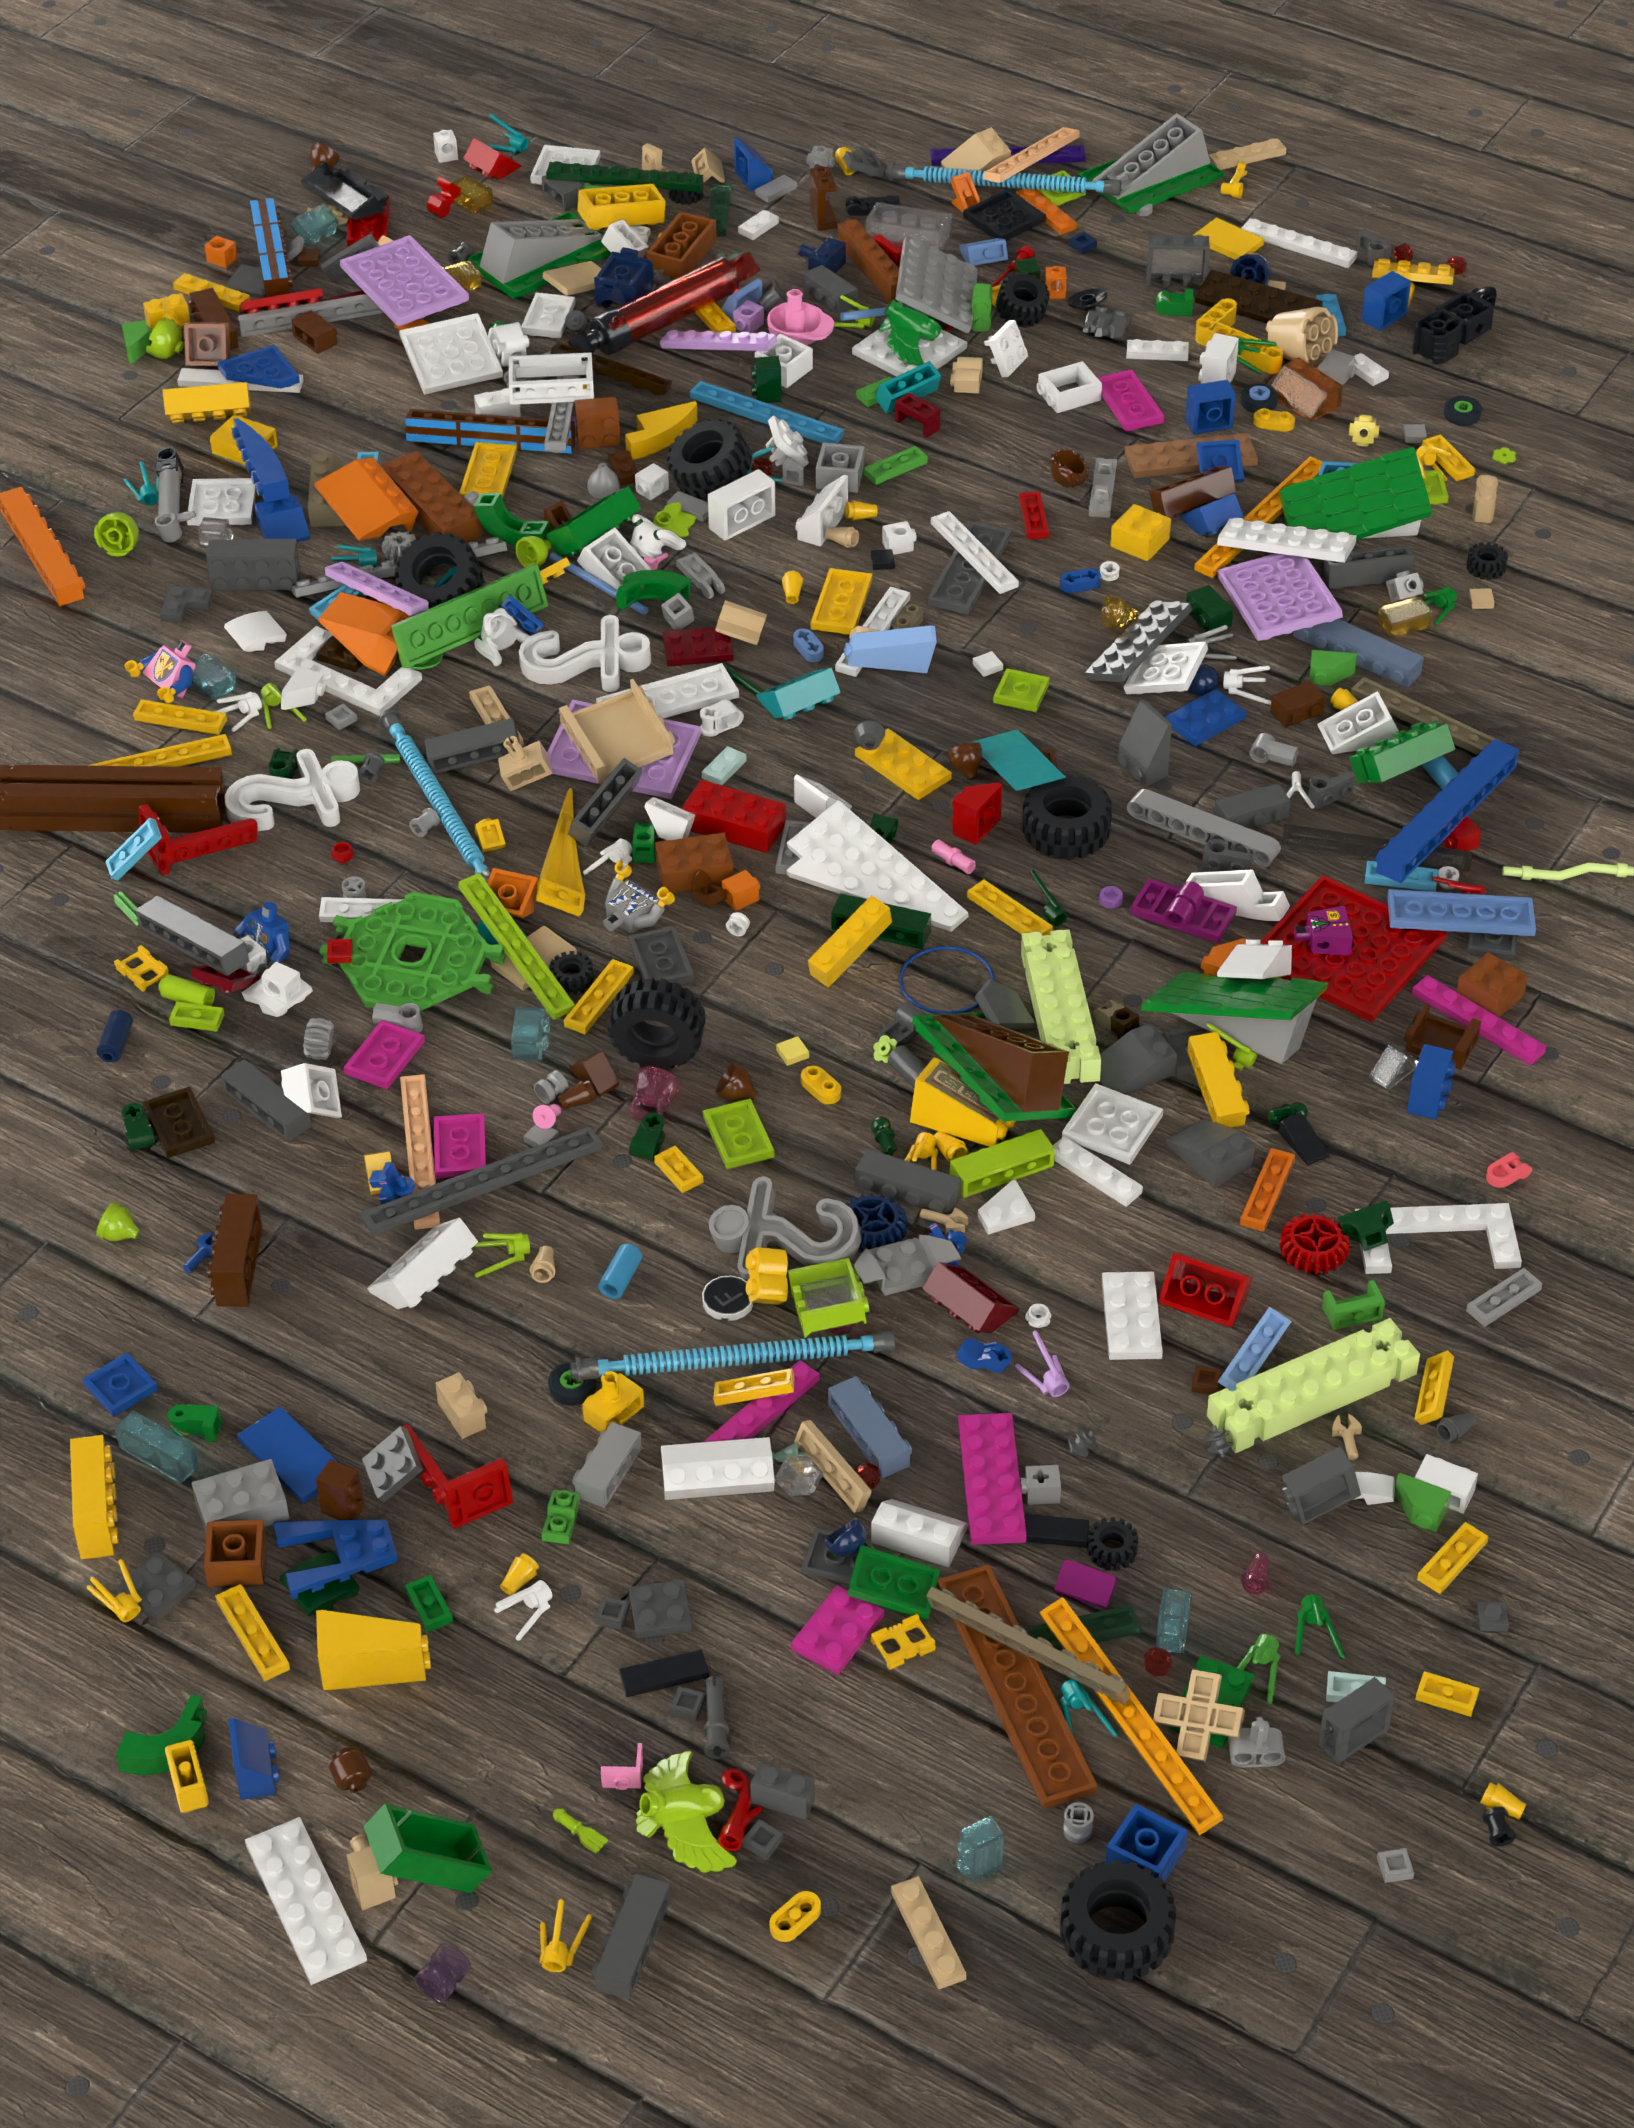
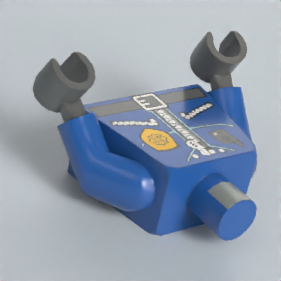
(268, 931)

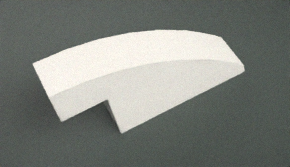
(1244, 891)

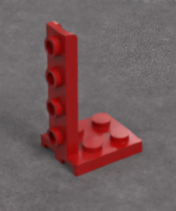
(205, 842)
(468, 1495)

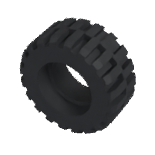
(714, 440)
(435, 551)
(1067, 836)
(662, 1003)
(1117, 1953)

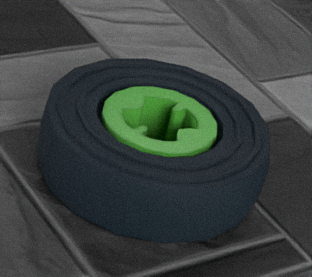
(1462, 410)
(565, 1393)

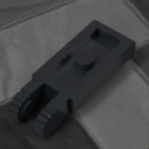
(864, 205)

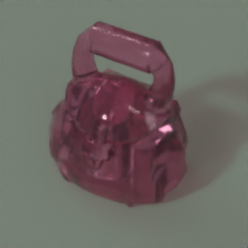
(653, 1089)

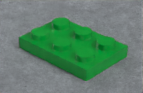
(892, 1582)
(1232, 1692)

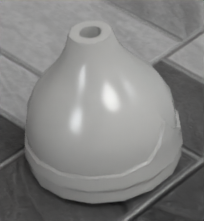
(602, 482)

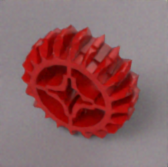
(1314, 1244)

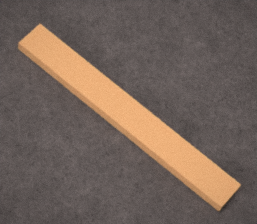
(1031, 155)
(418, 1140)

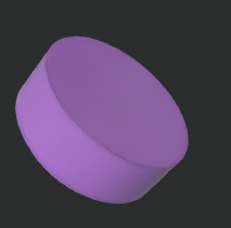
(1111, 897)

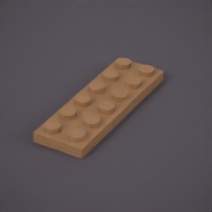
(1179, 455)

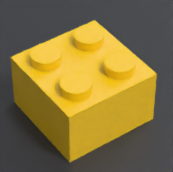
(1140, 532)

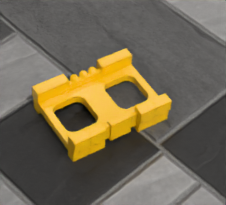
(149, 963)
(908, 1648)

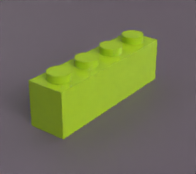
(1003, 1162)

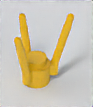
(1427, 456)
(923, 1149)
(123, 1605)
(556, 1955)

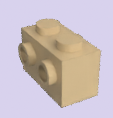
(461, 1405)

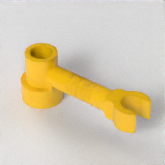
(1234, 187)

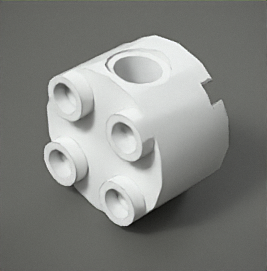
(508, 341)

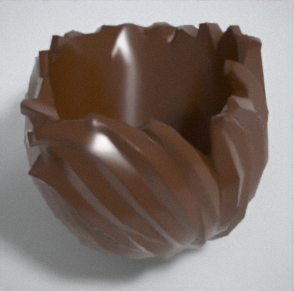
(1068, 468)

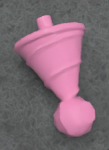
(545, 1116)

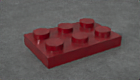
(696, 646)

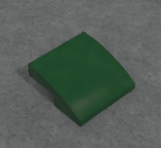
(332, 1591)

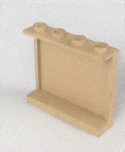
(617, 730)

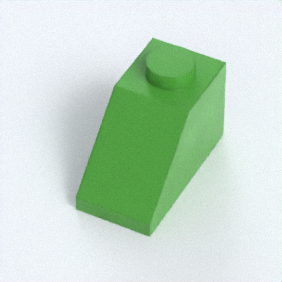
(136, 339)
(1331, 667)
(1422, 1502)

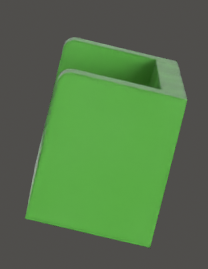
(1355, 1309)

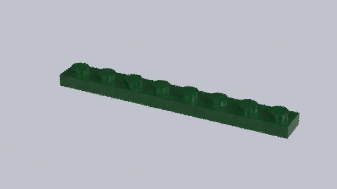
(624, 176)

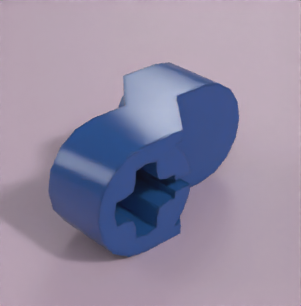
(979, 1355)

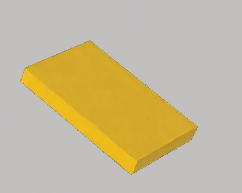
(1230, 239)

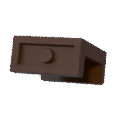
(821, 183)
(1442, 1034)

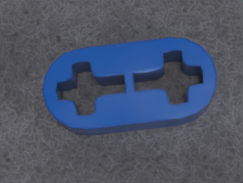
(1080, 580)

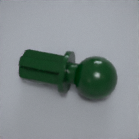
(1286, 1110)
(884, 1135)

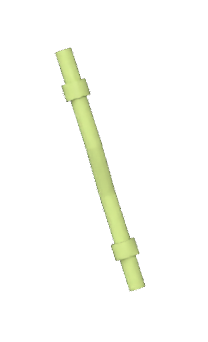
(1528, 872)

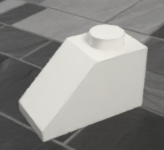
(302, 688)
(669, 820)

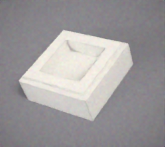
(987, 664)

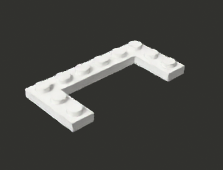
(341, 685)
(1490, 1217)

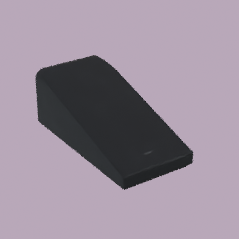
(1302, 1139)

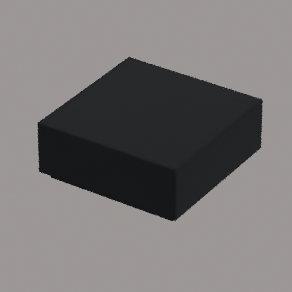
(882, 559)

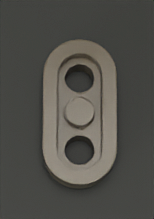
(908, 617)

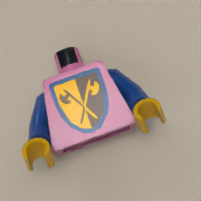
(167, 669)

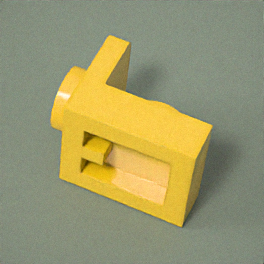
(489, 835)

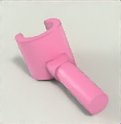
(653, 562)

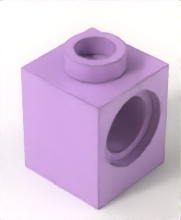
(748, 317)

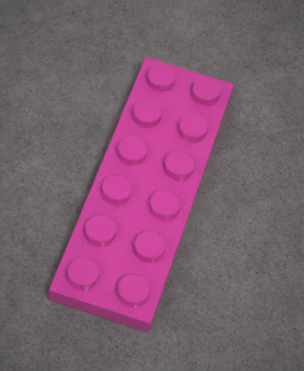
(991, 1479)

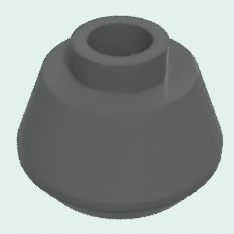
(869, 734)

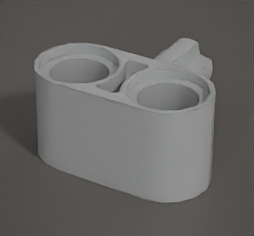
(1257, 1746)

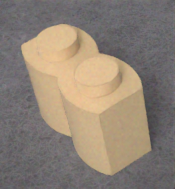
(967, 374)
(1485, 499)

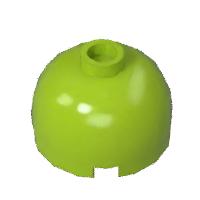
(165, 339)
(116, 533)

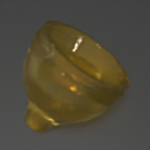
(1116, 612)

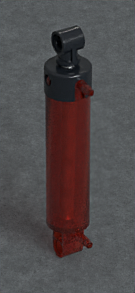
(665, 305)

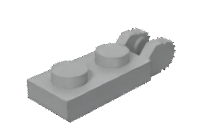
(700, 574)

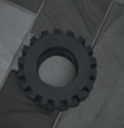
(1026, 288)

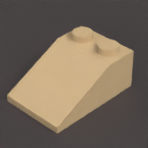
(978, 152)

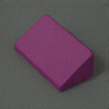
(1086, 1584)

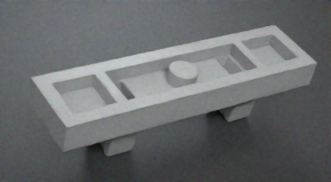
(1103, 487)

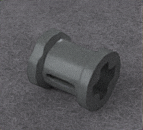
(460, 253)
(373, 766)

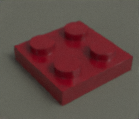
(237, 980)

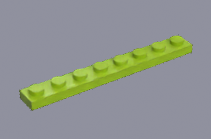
(516, 946)

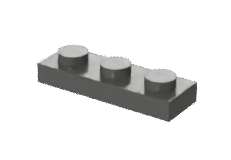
(332, 266)

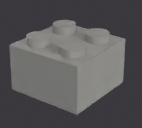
(840, 460)

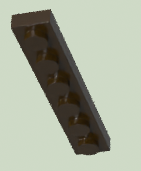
(619, 371)

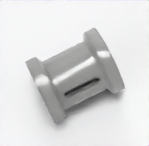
(424, 822)

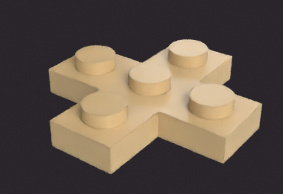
(1198, 1715)

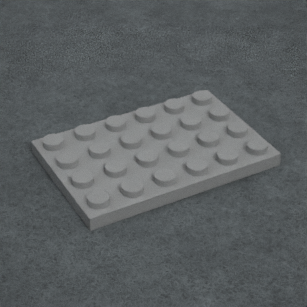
(936, 283)

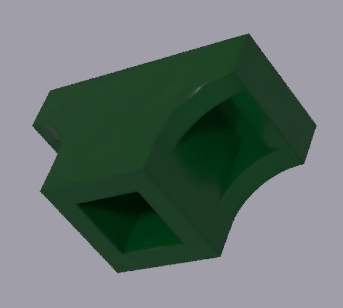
(1368, 1225)

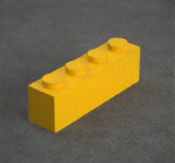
(850, 941)
(1217, 1080)

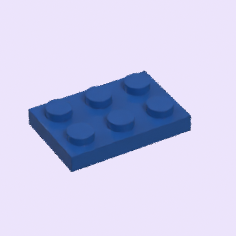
(1206, 717)

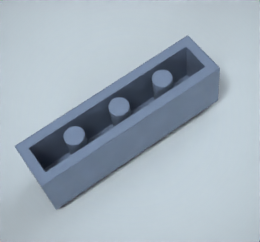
(869, 1426)

